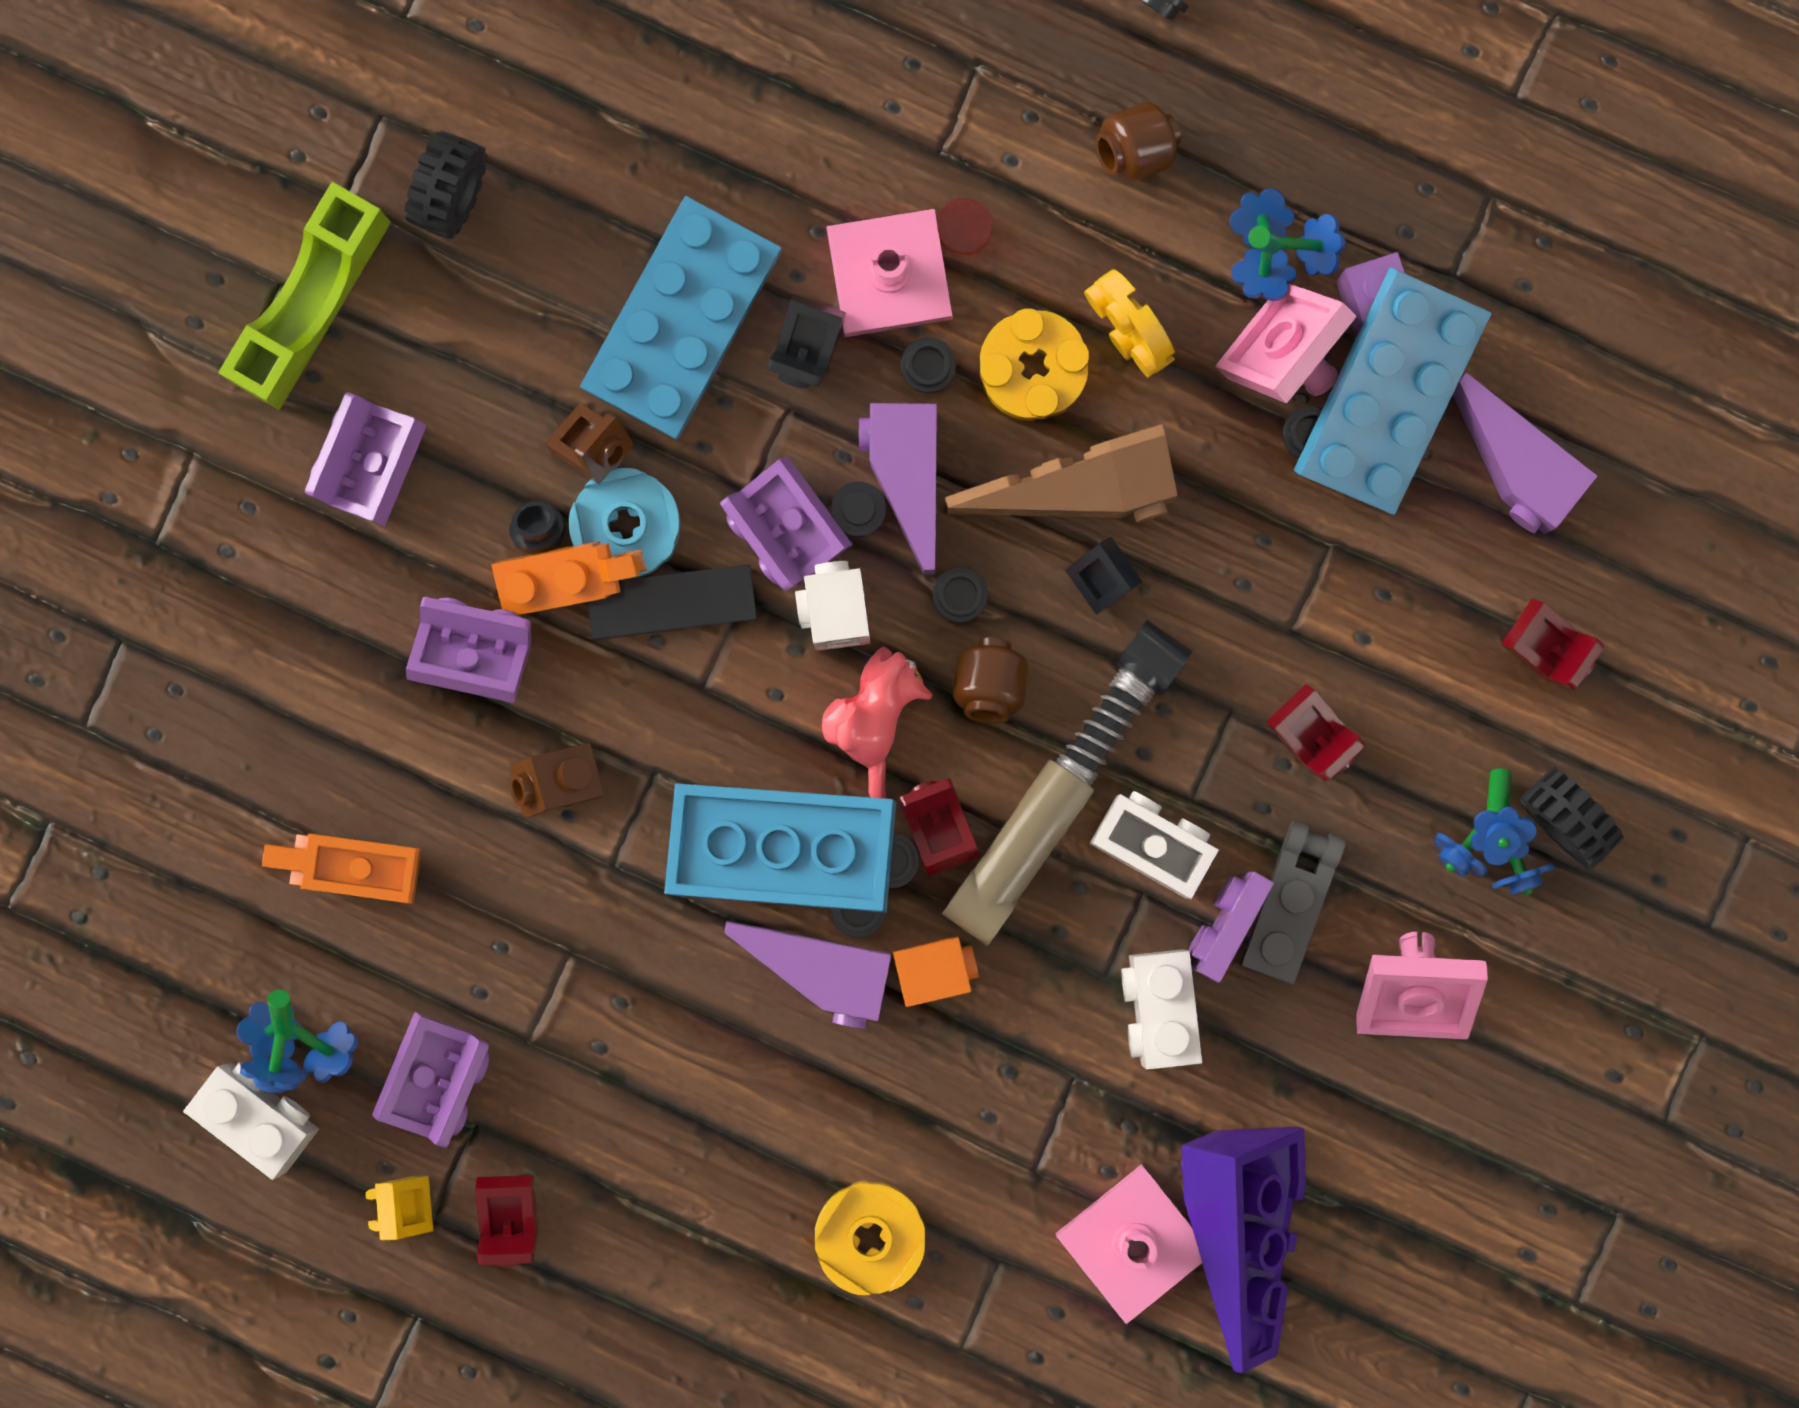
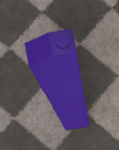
(1240, 1210)

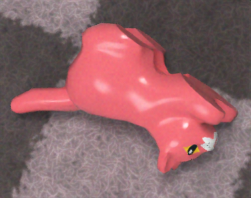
(868, 722)

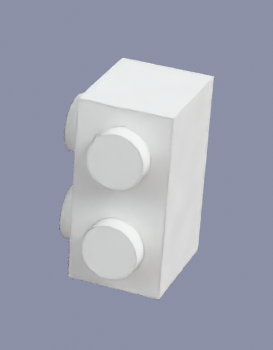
(834, 607)
(1153, 845)
(1164, 1009)
(252, 1121)

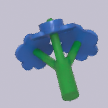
(1263, 226)
(1500, 836)
(272, 1033)

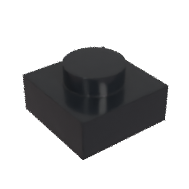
(1103, 575)

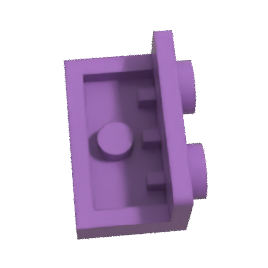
(365, 459)
(785, 524)
(470, 649)
(432, 1079)

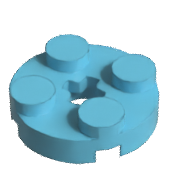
(643, 498)

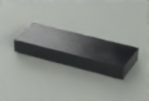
(675, 603)

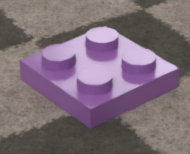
(1239, 905)

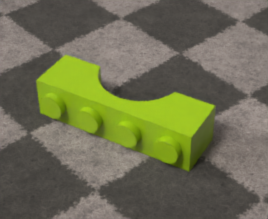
(285, 336)

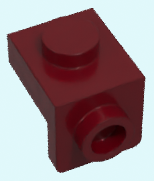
(1552, 646)
(1315, 734)
(938, 826)
(506, 1220)

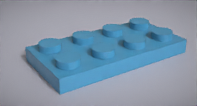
(681, 318)
(1392, 391)
(780, 847)

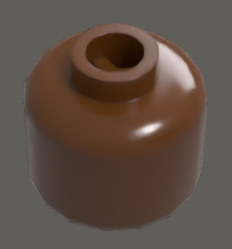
(1138, 142)
(990, 681)

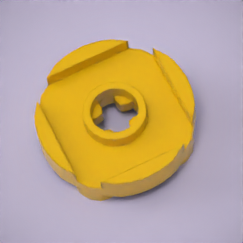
(1136, 327)
(1040, 396)
(876, 1269)

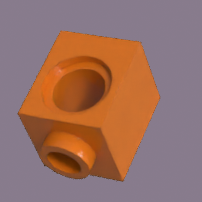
(935, 970)

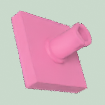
(889, 272)
(1288, 345)
(1421, 993)
(1132, 1244)

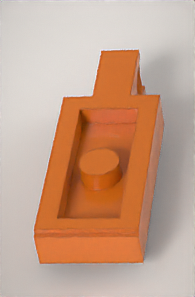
(563, 576)
(348, 866)

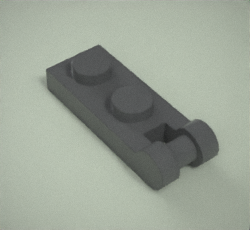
(1293, 904)

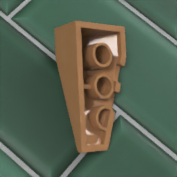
(1112, 482)

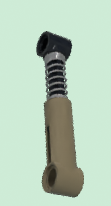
(1063, 788)

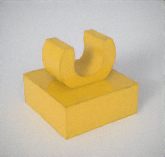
(402, 1207)

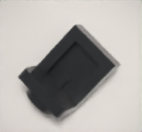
(806, 342)

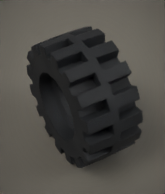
(445, 184)
(1572, 818)

